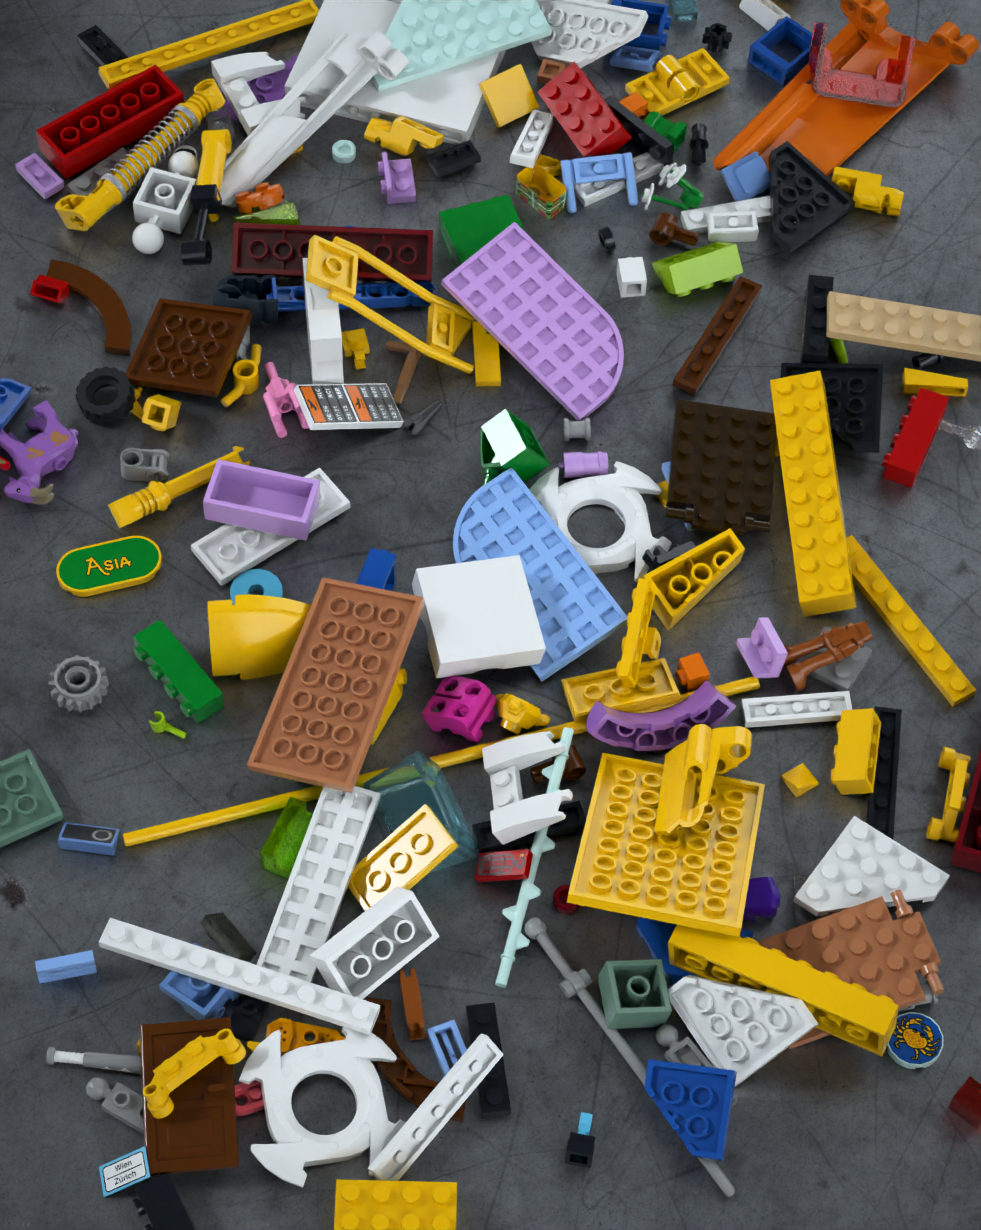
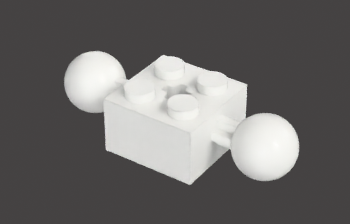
(164, 202)

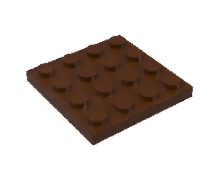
(188, 347)

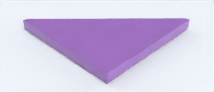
(266, 88)

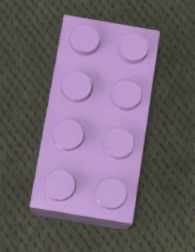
(261, 499)

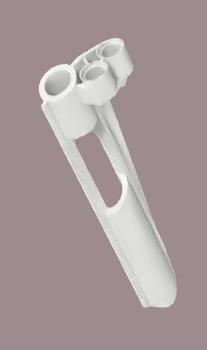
(343, 72)

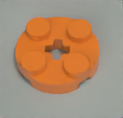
(263, 197)

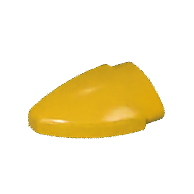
(253, 634)

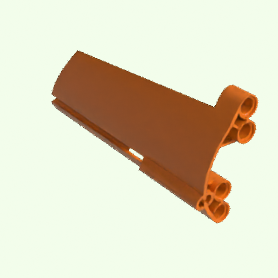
(834, 128)

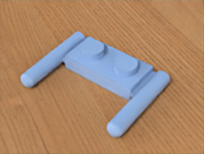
(598, 170)

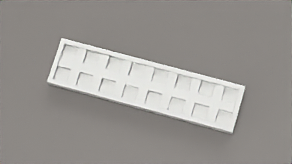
(318, 881)

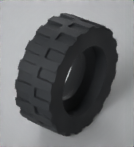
(102, 378)

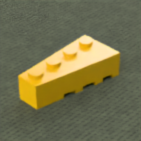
(692, 576)

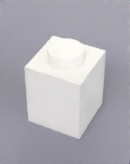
(631, 277)

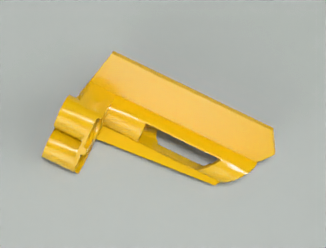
(704, 755)

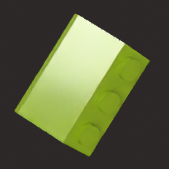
(699, 268)

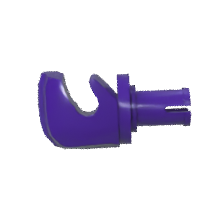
(762, 899)

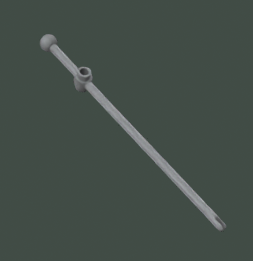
(576, 984)

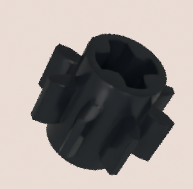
(717, 38)

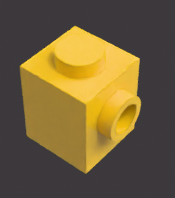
(161, 412)

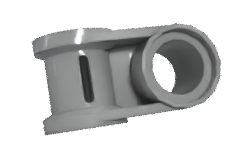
(145, 464)

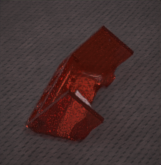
(882, 89)

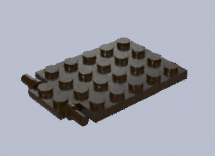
(721, 468)

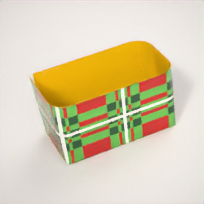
(545, 184)

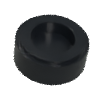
(606, 239)

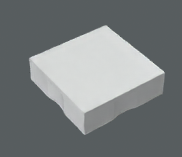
(323, 334)
(478, 616)

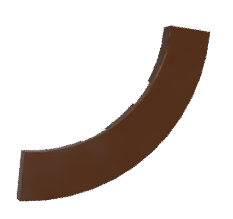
(102, 298)
(402, 1073)

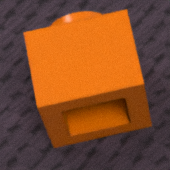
(636, 105)
(692, 672)

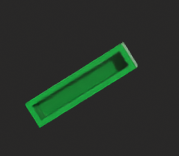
(178, 672)

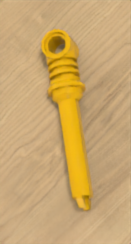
(159, 495)

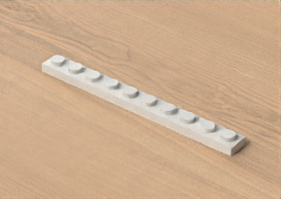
(240, 976)

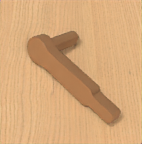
(408, 368)

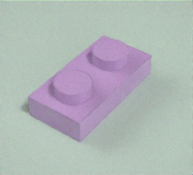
(40, 176)

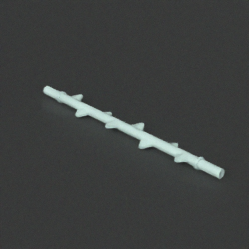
(528, 890)

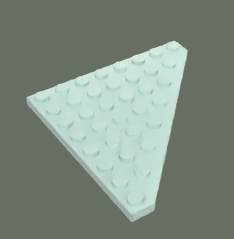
(455, 32)

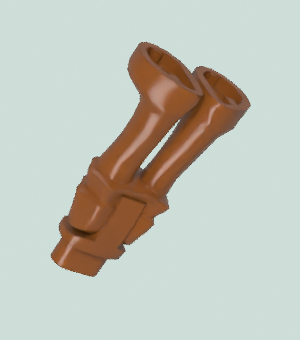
(839, 643)

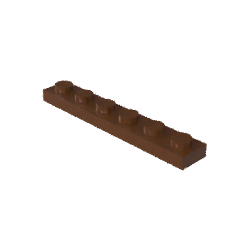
(717, 335)

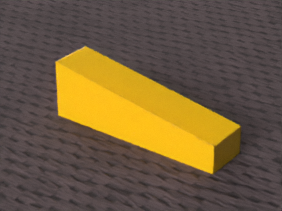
(939, 383)

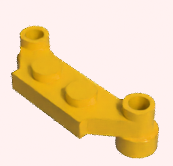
(954, 802)
(186, 1064)

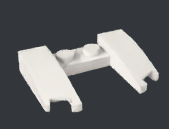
(232, 77)
(512, 814)

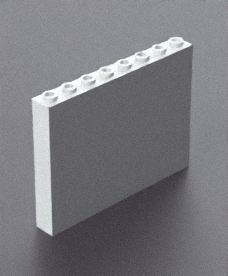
(441, 101)

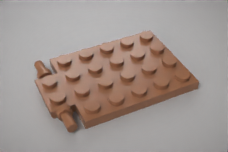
(868, 950)

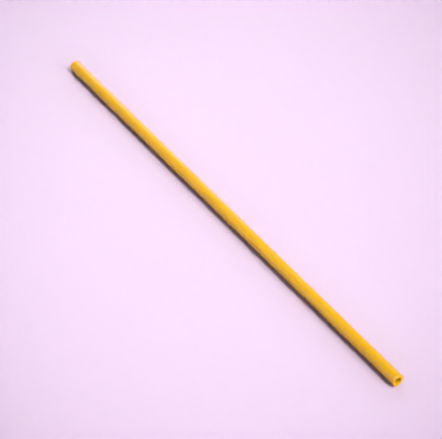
(313, 793)

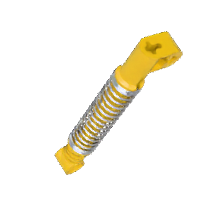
(83, 212)

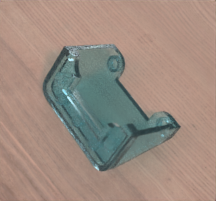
(420, 782)

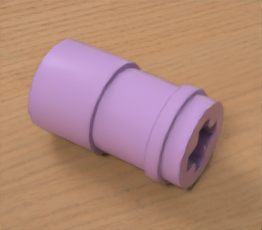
(584, 464)

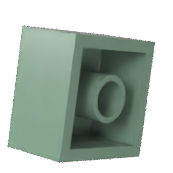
(634, 993)

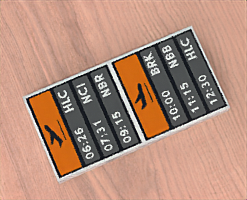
(348, 406)

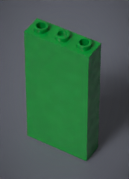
(475, 225)

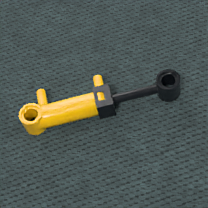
(206, 194)

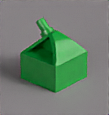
(507, 444)

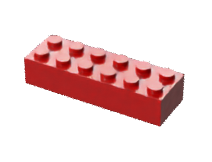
(108, 121)

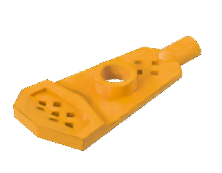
(296, 1032)

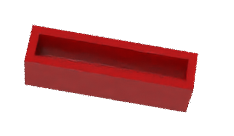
(915, 438)

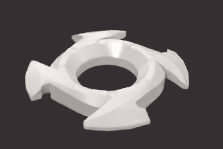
(614, 491)
(280, 1075)

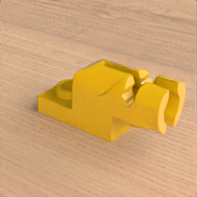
(402, 135)
(867, 191)

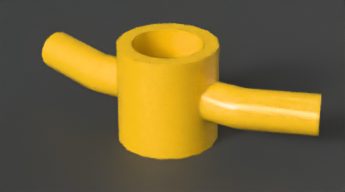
(245, 376)

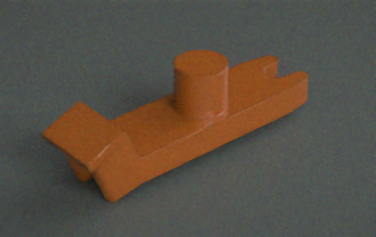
(412, 1006)

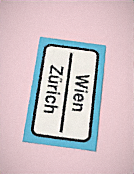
(124, 1171)

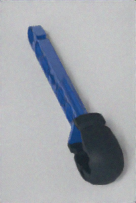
(267, 300)

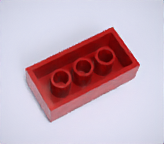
(584, 113)

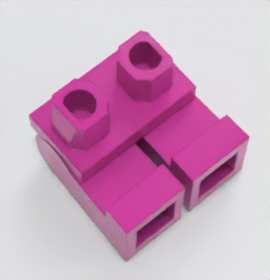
(462, 708)

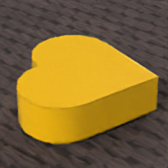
(550, 164)

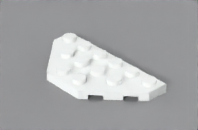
(586, 30)

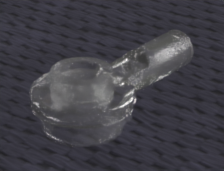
(970, 435)

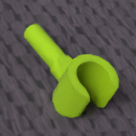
(162, 725)

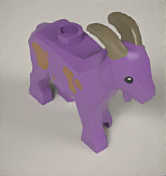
(39, 455)

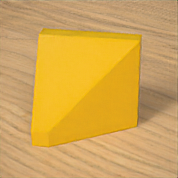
(799, 780)

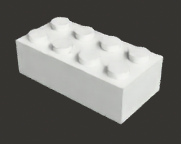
(375, 944)

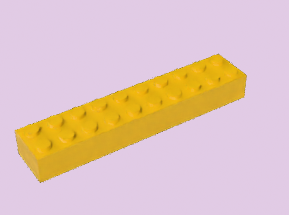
(812, 494)

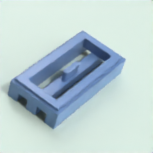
(635, 58)

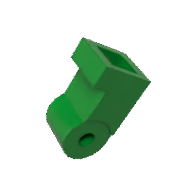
(672, 132)

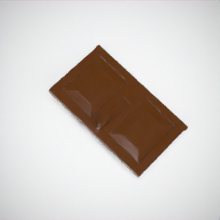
(203, 1124)

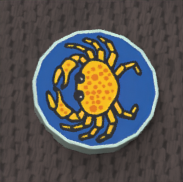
(915, 1041)

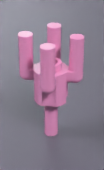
(281, 399)

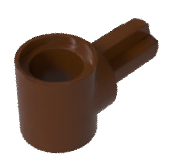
(667, 229)
(573, 768)

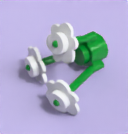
(673, 175)

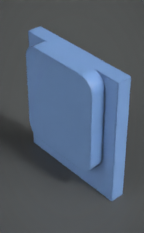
(747, 177)

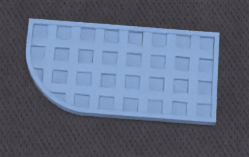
(566, 594)

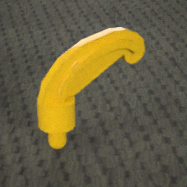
(137, 409)

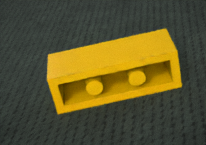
(856, 751)

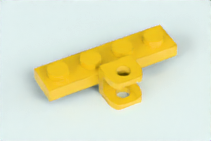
(639, 637)

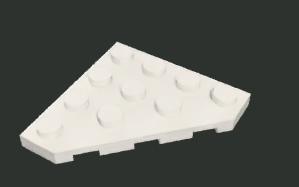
(865, 867)
(739, 1024)

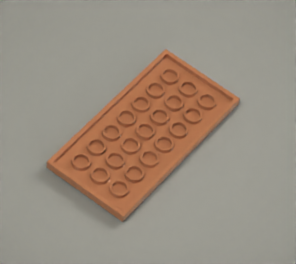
(336, 684)

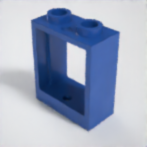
(656, 15)
(773, 65)
(379, 570)

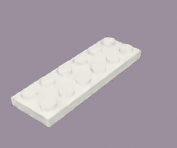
(238, 549)

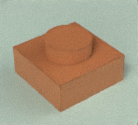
(549, 70)

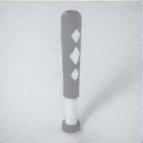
(114, 1062)

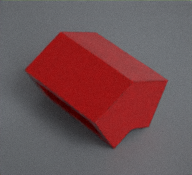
(50, 289)

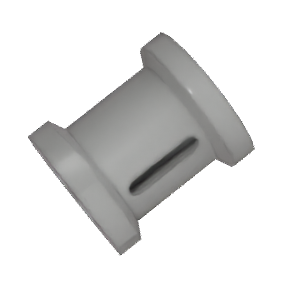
(577, 429)

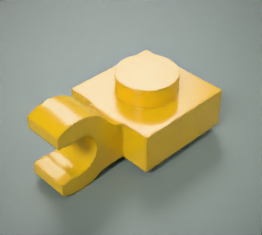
(356, 345)

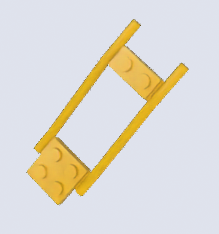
(335, 269)

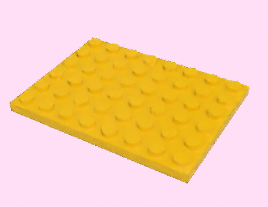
(677, 877)

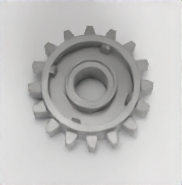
(78, 696)

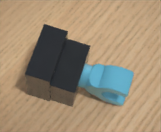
(580, 1144)

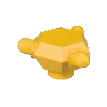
(519, 713)

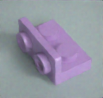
(397, 181)
(763, 651)

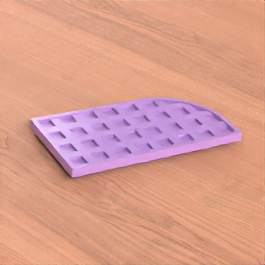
(542, 319)

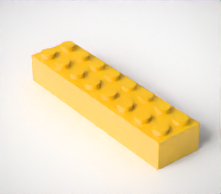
(838, 1007)

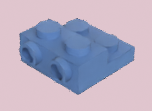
(198, 997)

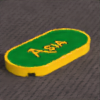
(109, 566)

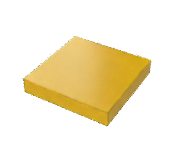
(508, 95)

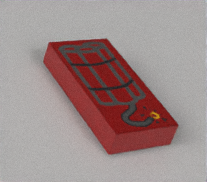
(503, 865)

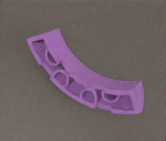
(659, 728)

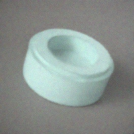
(343, 151)

